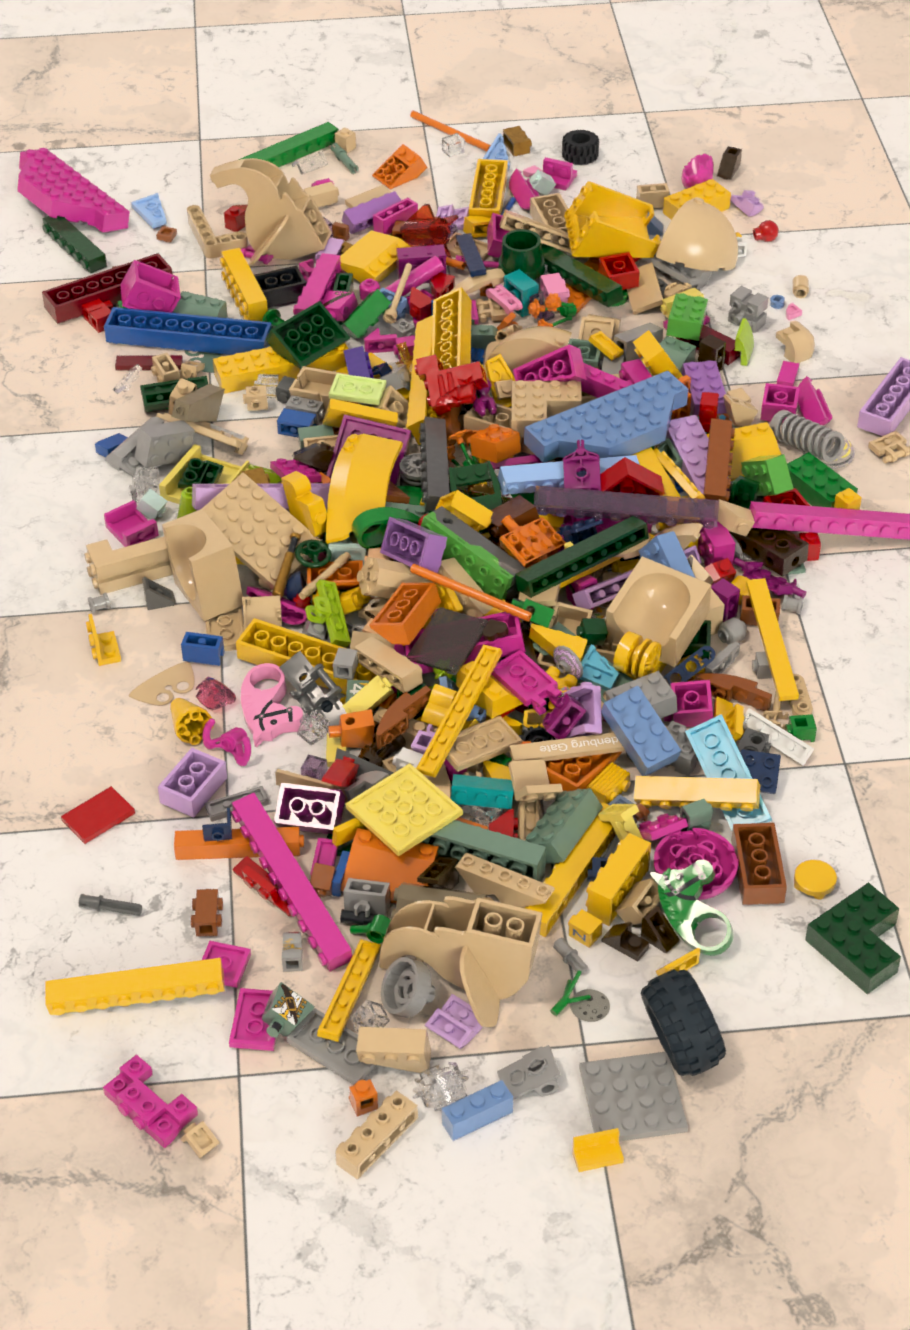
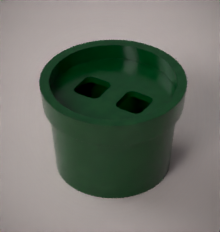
(522, 251)

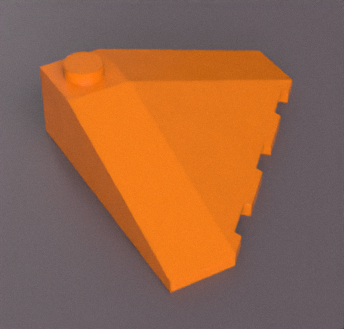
(577, 771)

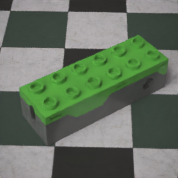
(480, 558)

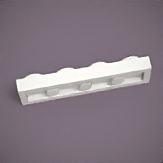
(778, 737)

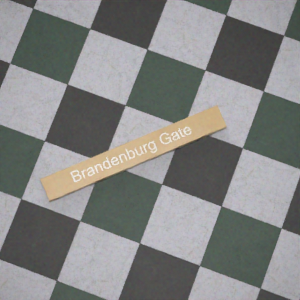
(567, 748)

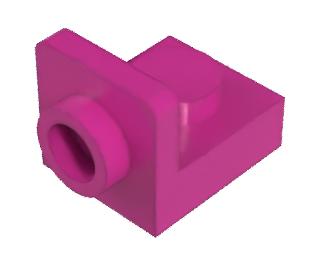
(306, 268)

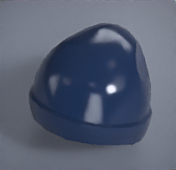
(294, 585)

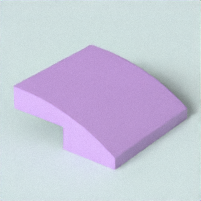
(448, 210)
(454, 1022)

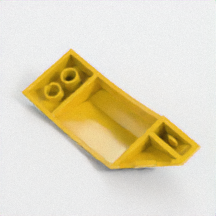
(359, 481)

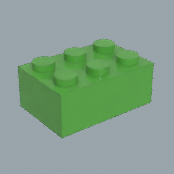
(687, 317)
(770, 472)

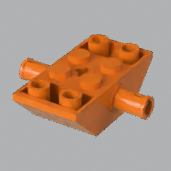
(530, 542)

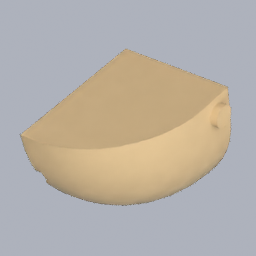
(699, 238)
(530, 344)

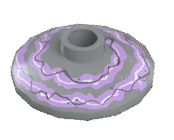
(568, 661)

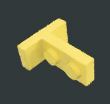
(621, 819)

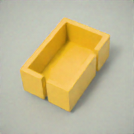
(654, 355)

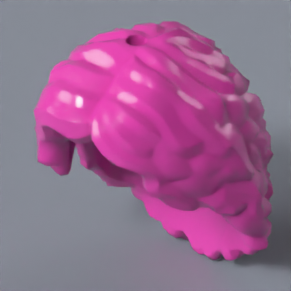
(697, 170)

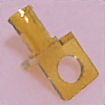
(405, 356)

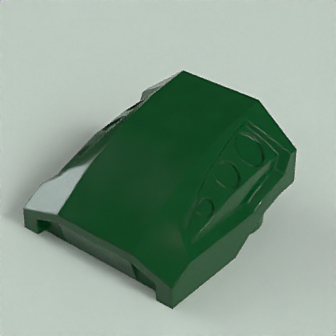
(200, 473)

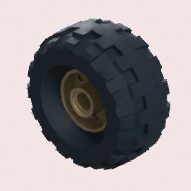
(683, 1022)

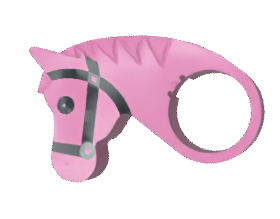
(263, 710)

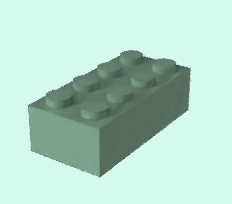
(565, 823)

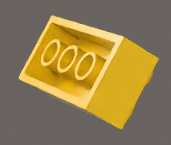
(709, 191)
(618, 876)

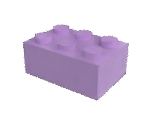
(192, 782)

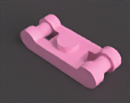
(504, 299)

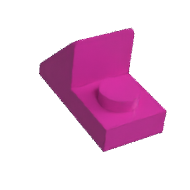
(379, 343)

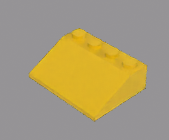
(372, 256)
(750, 443)

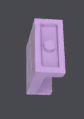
(590, 698)

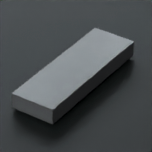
(218, 808)

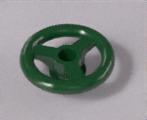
(313, 549)

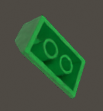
(366, 314)

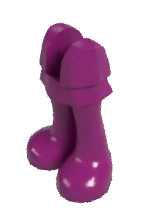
(484, 401)

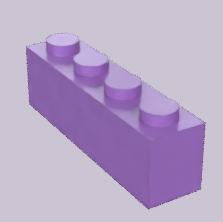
(362, 215)

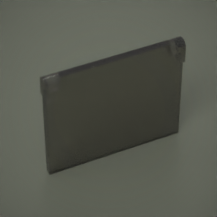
(447, 640)

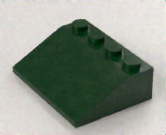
(307, 336)

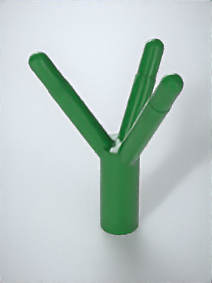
(561, 1004)

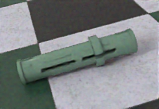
(342, 155)

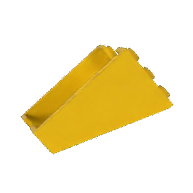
(609, 224)

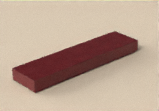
(143, 361)

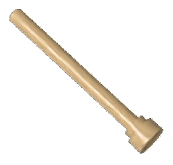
(391, 315)

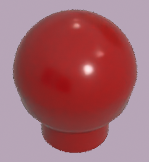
(766, 231)

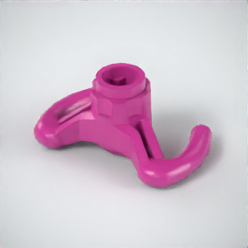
(230, 741)

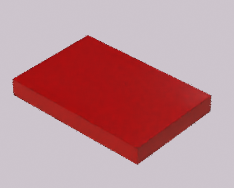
(97, 815)

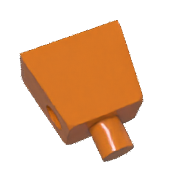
(354, 729)

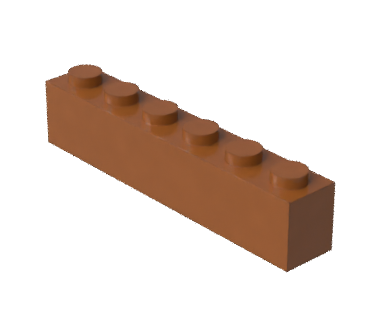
(718, 460)

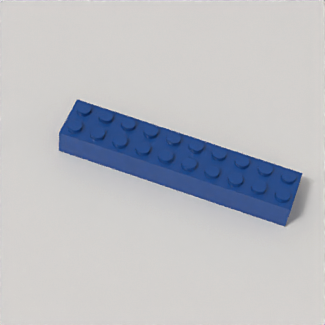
(185, 331)

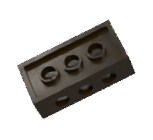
(775, 548)

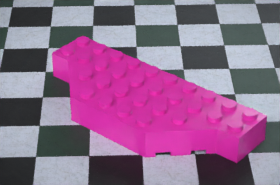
(66, 193)

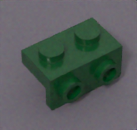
(743, 491)

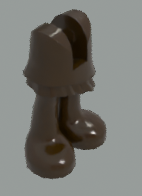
(369, 753)

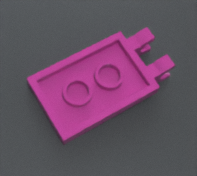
(527, 681)

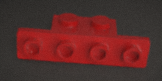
(257, 878)

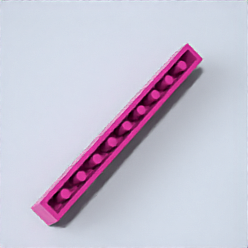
(830, 520)
(292, 882)

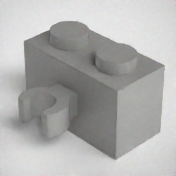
(366, 896)

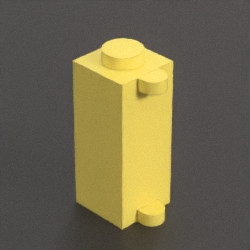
(370, 695)

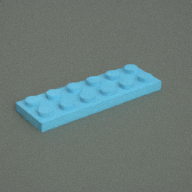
(722, 759)

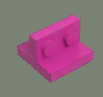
(561, 172)

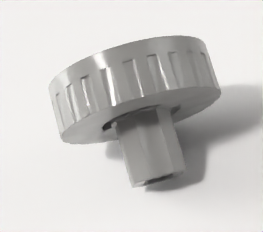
(398, 985)

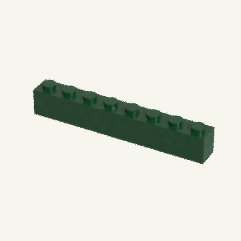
(582, 277)
(581, 556)

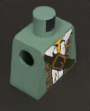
(285, 1011)

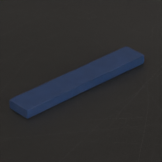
(471, 255)

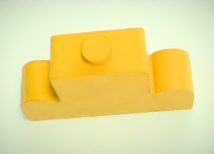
(304, 504)

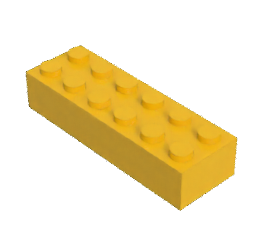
(488, 187)
(242, 285)

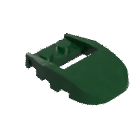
(473, 475)

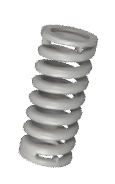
(807, 435)

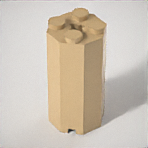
(383, 577)

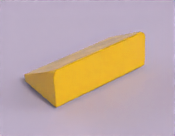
(684, 962)

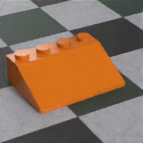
(377, 862)

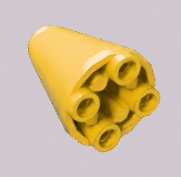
(188, 720)

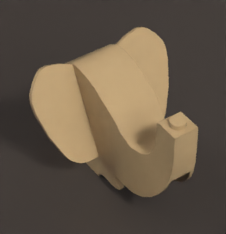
(278, 214)
(469, 943)

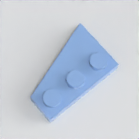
(150, 210)

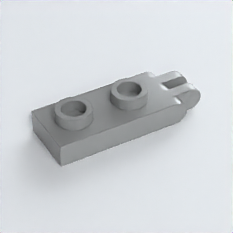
(723, 659)

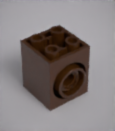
(520, 511)

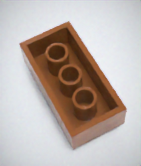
(759, 864)

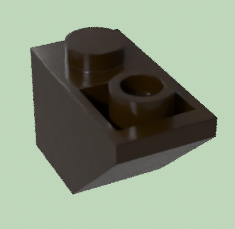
(730, 162)

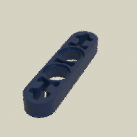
(681, 668)

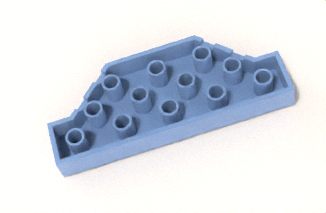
(612, 423)

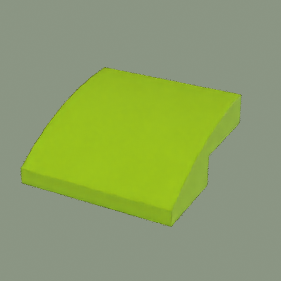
(744, 341)

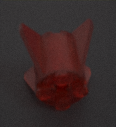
(426, 229)

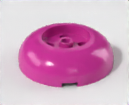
(684, 848)

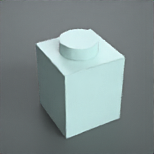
(542, 182)
(152, 505)

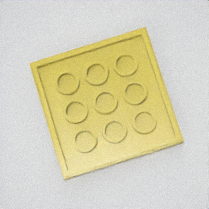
(404, 809)

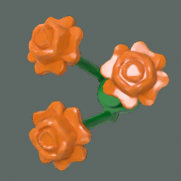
(552, 303)

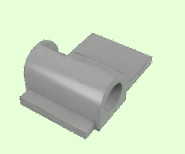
(523, 1077)

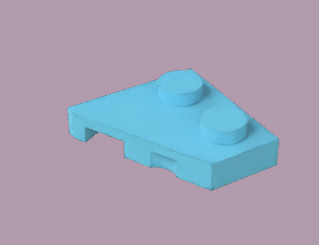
(597, 670)

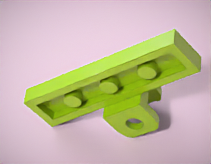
(329, 609)

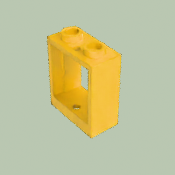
(466, 509)

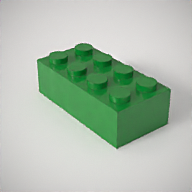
(817, 481)

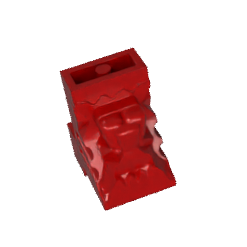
(450, 386)

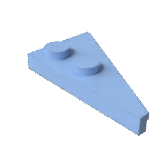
(497, 150)

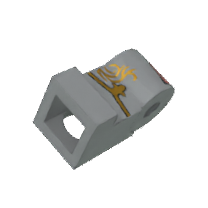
(292, 951)

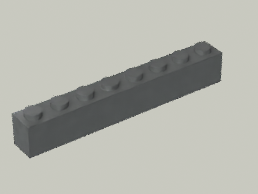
(434, 461)

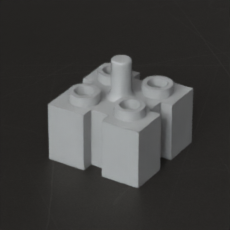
(748, 306)
(687, 759)

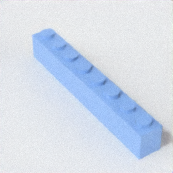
(526, 477)

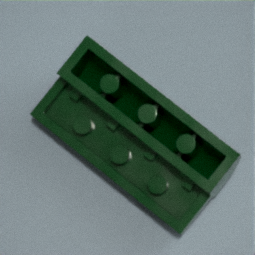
(156, 395)

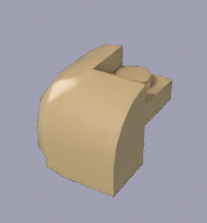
(798, 342)

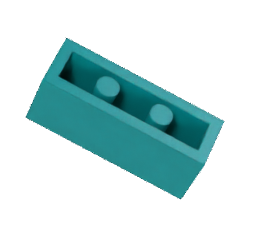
(482, 791)

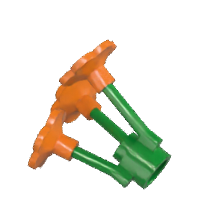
(461, 437)

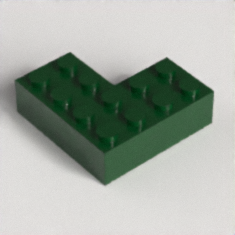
(851, 940)

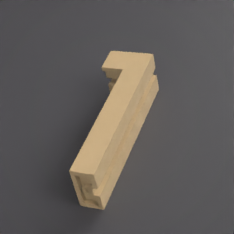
(128, 565)

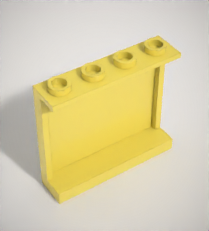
(169, 486)

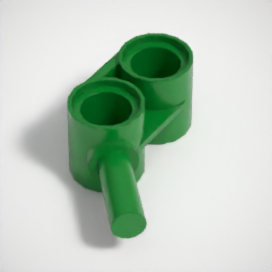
(375, 930)

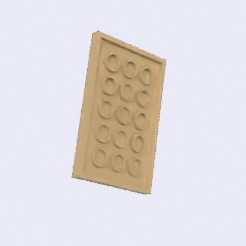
(256, 527)

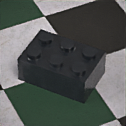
(281, 285)

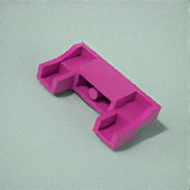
(144, 1107)

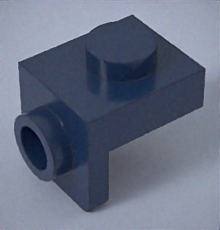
(597, 863)

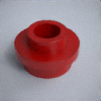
(302, 603)

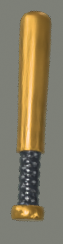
(283, 575)

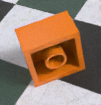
(495, 443)

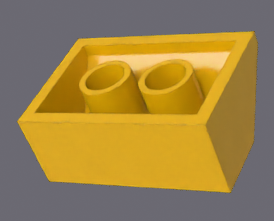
(494, 697)

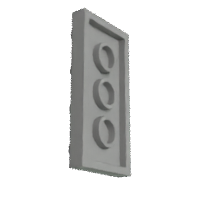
(334, 1055)

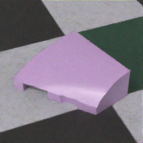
(747, 203)

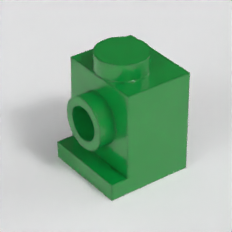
(802, 727)

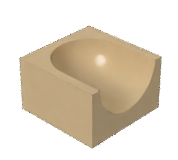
(203, 564)
(659, 607)

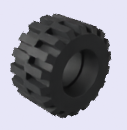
(580, 147)

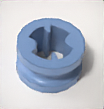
(777, 301)

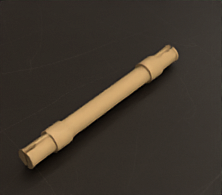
(338, 563)

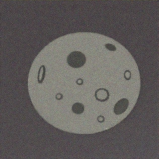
(591, 1009)

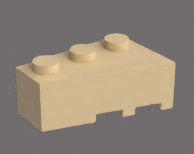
(394, 1048)

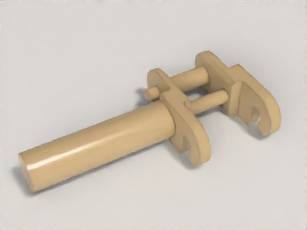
(776, 713)

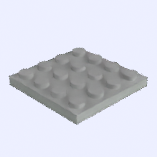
(633, 1095)

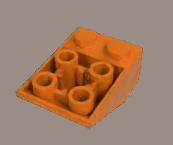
(400, 168)

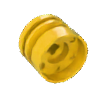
(637, 655)

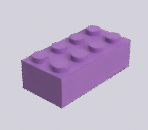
(704, 378)
(413, 544)

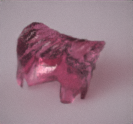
(214, 694)

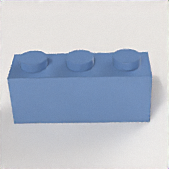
(477, 1110)

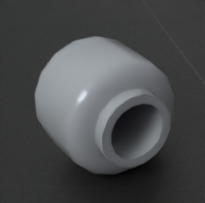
(732, 631)

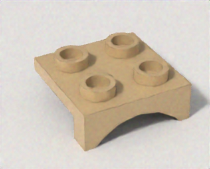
(262, 608)

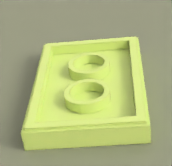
(357, 389)

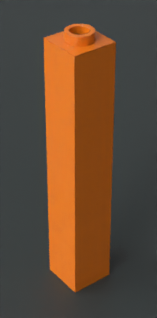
(191, 844)

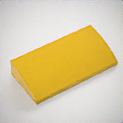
(338, 408)

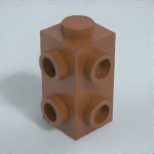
(207, 912)

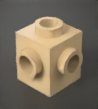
(256, 398)

